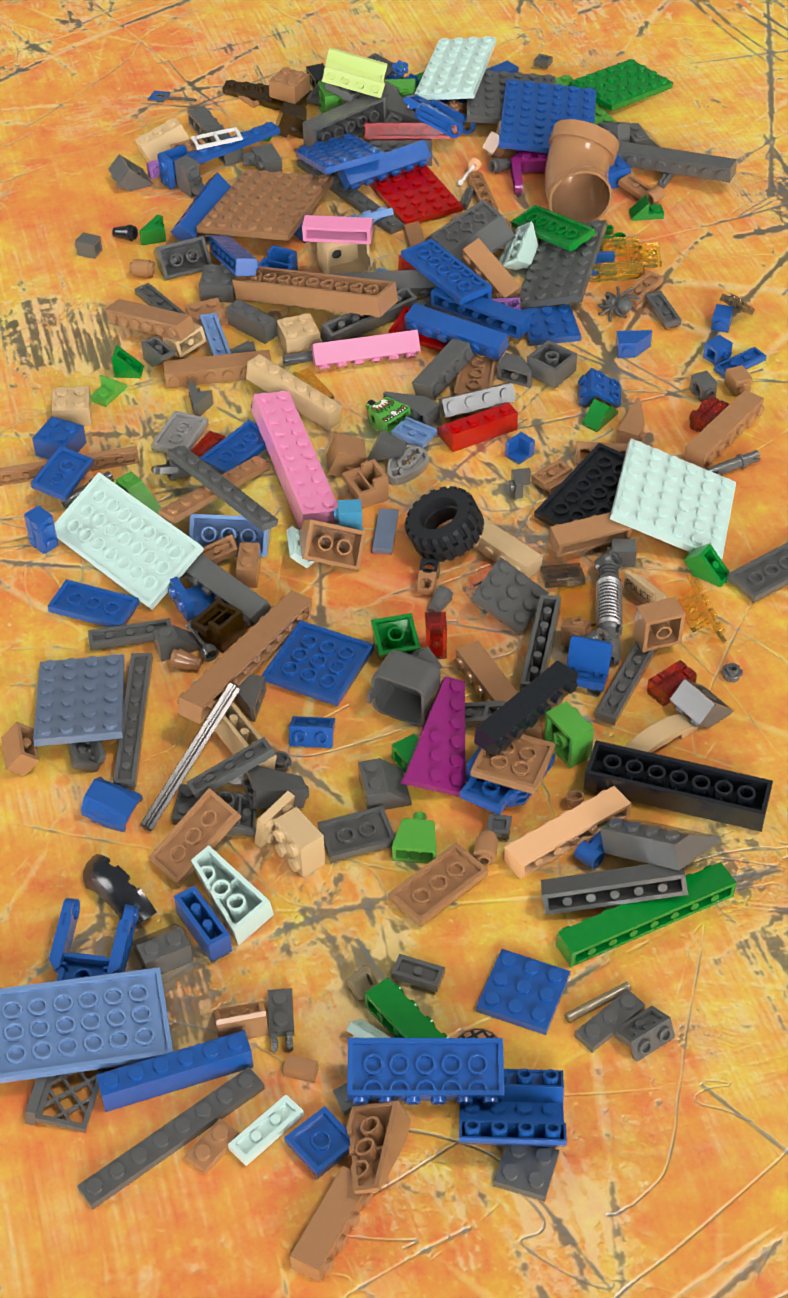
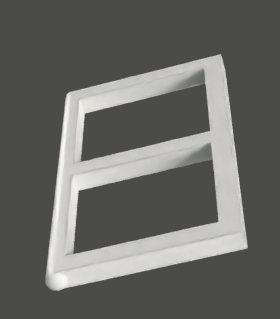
(218, 141)

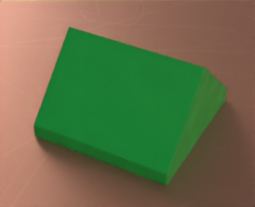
(395, 634)

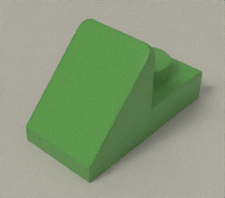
(108, 391)

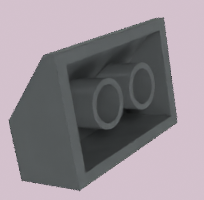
(182, 257)
(252, 321)

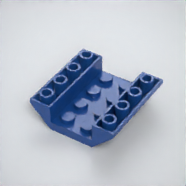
(526, 1117)

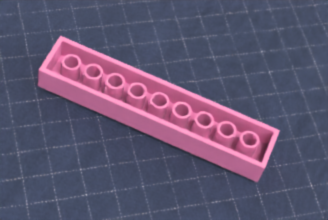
(294, 458)

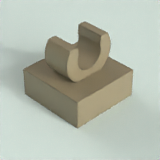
(361, 982)

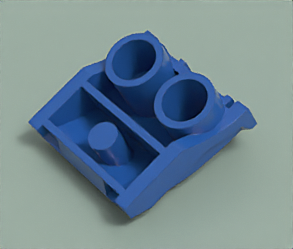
(109, 804)

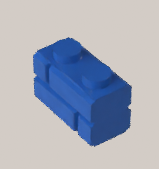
(41, 529)

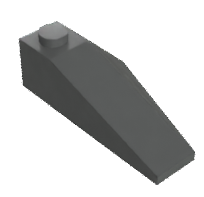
(395, 104)

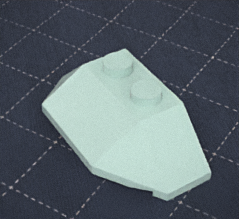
(521, 250)

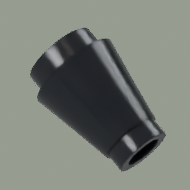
(126, 232)

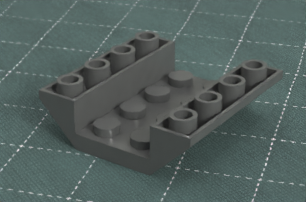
(477, 222)

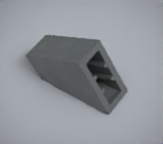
(267, 785)

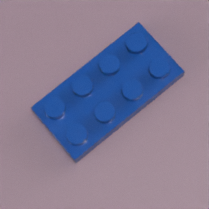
(235, 448)
(93, 604)

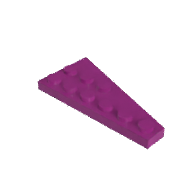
(440, 749)

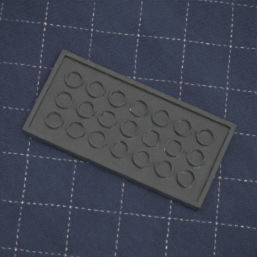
(561, 275)

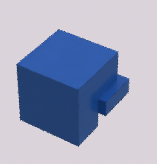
(280, 258)

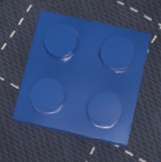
(320, 1141)

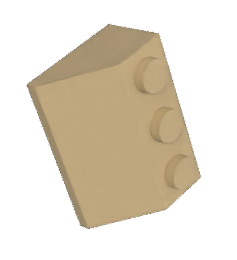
(160, 138)

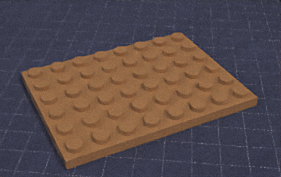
(265, 205)

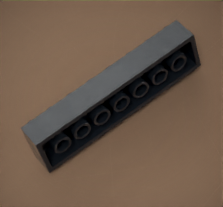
(679, 785)

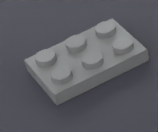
(179, 431)

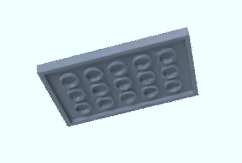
(80, 700)

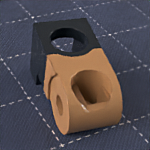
(428, 577)

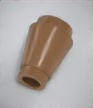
(184, 660)

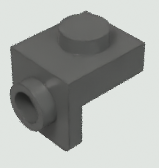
(519, 478)

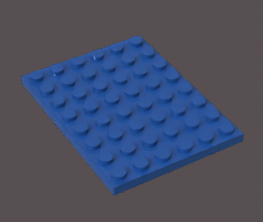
(534, 108)

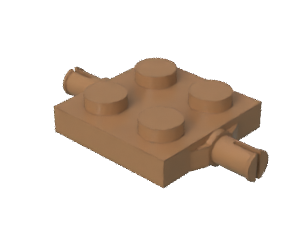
(207, 307)

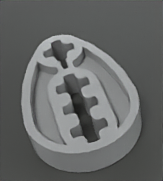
(401, 472)

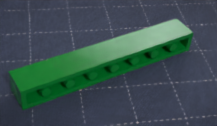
(633, 920)

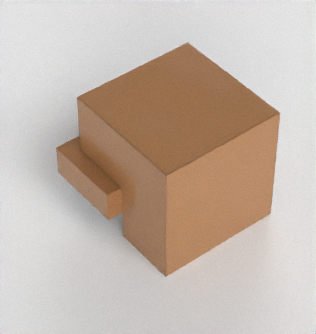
(345, 454)
(367, 483)

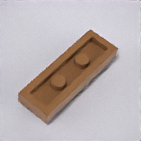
(645, 285)

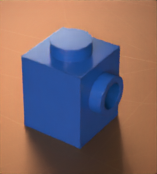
(717, 350)

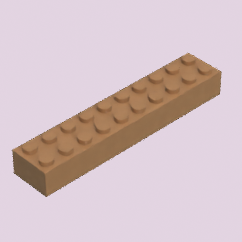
(317, 291)

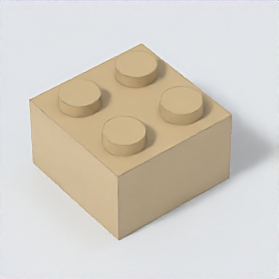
(297, 333)
(73, 404)
(299, 842)

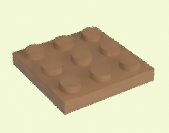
(518, 766)

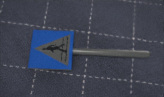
(161, 96)

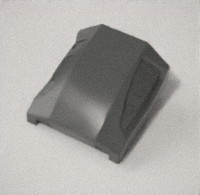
(241, 804)

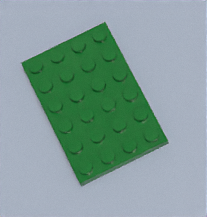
(623, 84)

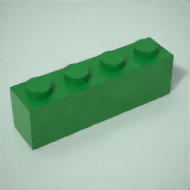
(398, 1013)

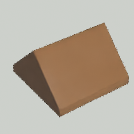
(243, 1017)

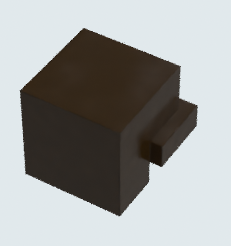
(291, 120)
(219, 625)

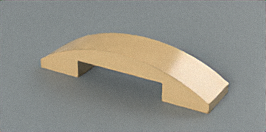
(662, 733)

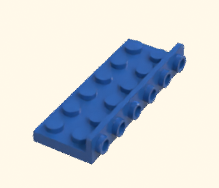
(446, 271)
(425, 1070)

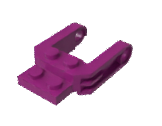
(526, 162)

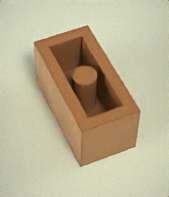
(300, 1068)

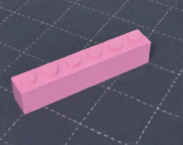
(366, 348)

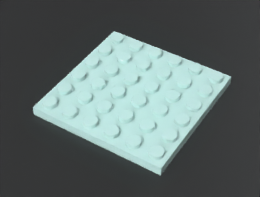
(672, 499)

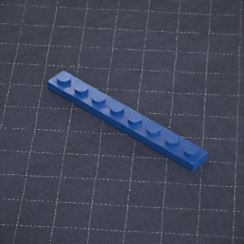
(249, 137)

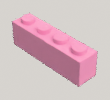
(337, 229)

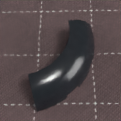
(113, 887)

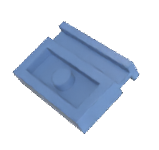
(414, 432)

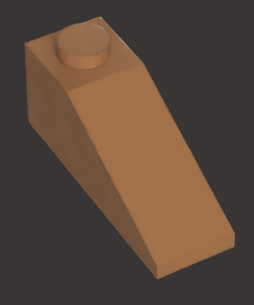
(632, 425)

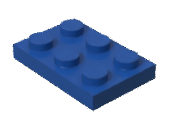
(62, 473)

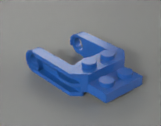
(438, 115)
(492, 795)
(79, 965)

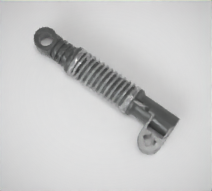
(609, 603)

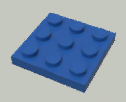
(552, 324)
(523, 991)

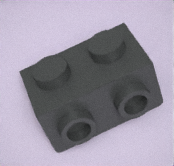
(86, 755)

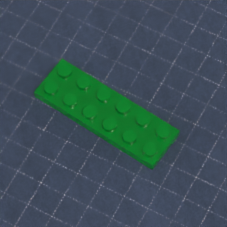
(555, 227)

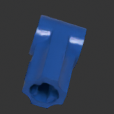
(591, 852)

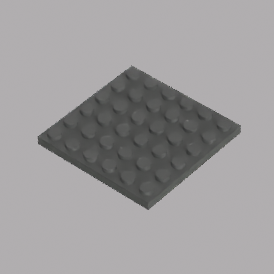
(489, 98)

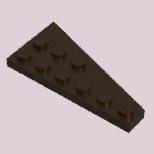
(257, 92)

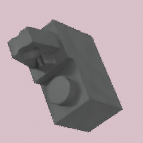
(263, 158)
(188, 176)

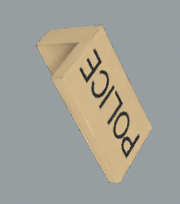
(641, 588)

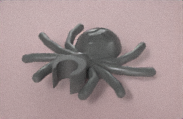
(620, 305)

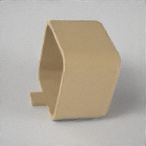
(351, 259)

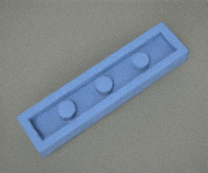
(214, 334)

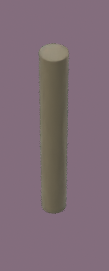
(596, 1002)

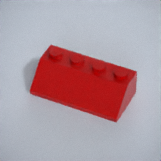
(479, 427)

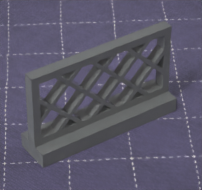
(39, 1101)

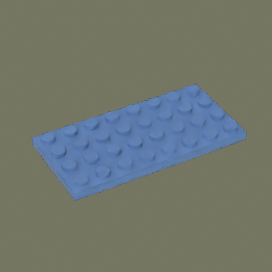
(82, 1024)

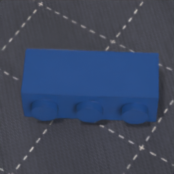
(203, 923)

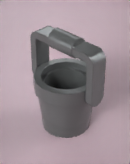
(172, 470)

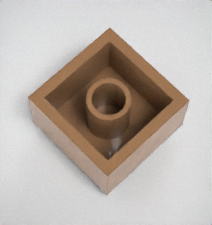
(289, 85)
(659, 624)

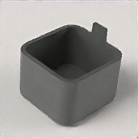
(404, 687)

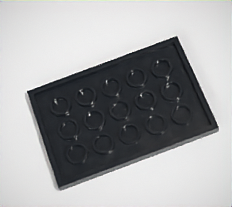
(586, 490)

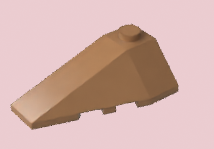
(376, 1140)

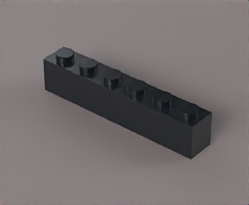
(525, 708)

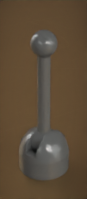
(208, 651)

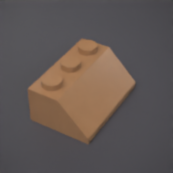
(332, 544)

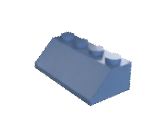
(210, 528)

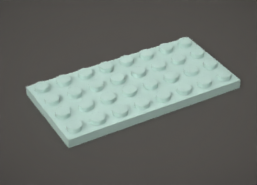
(456, 68)
(126, 540)

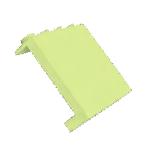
(354, 72)

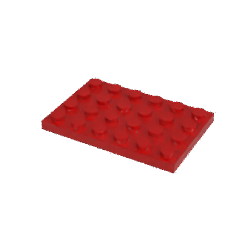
(416, 195)

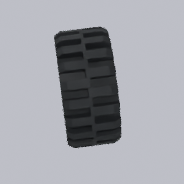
(452, 538)

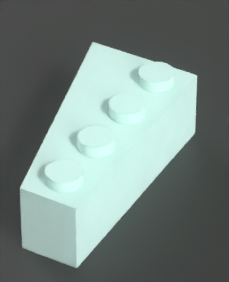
(234, 897)

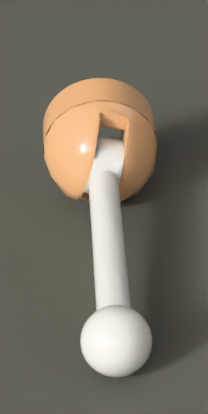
(471, 167)

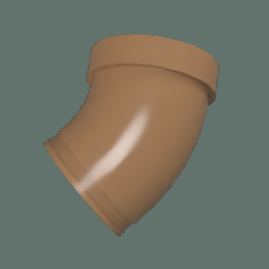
(579, 170)

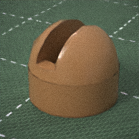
(574, 798)

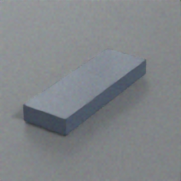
(385, 531)

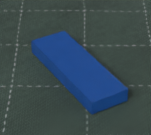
(747, 358)

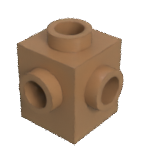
(574, 626)

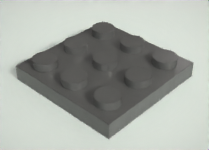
(509, 596)

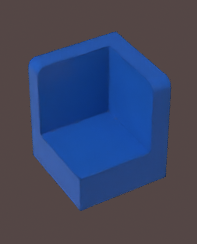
(520, 448)

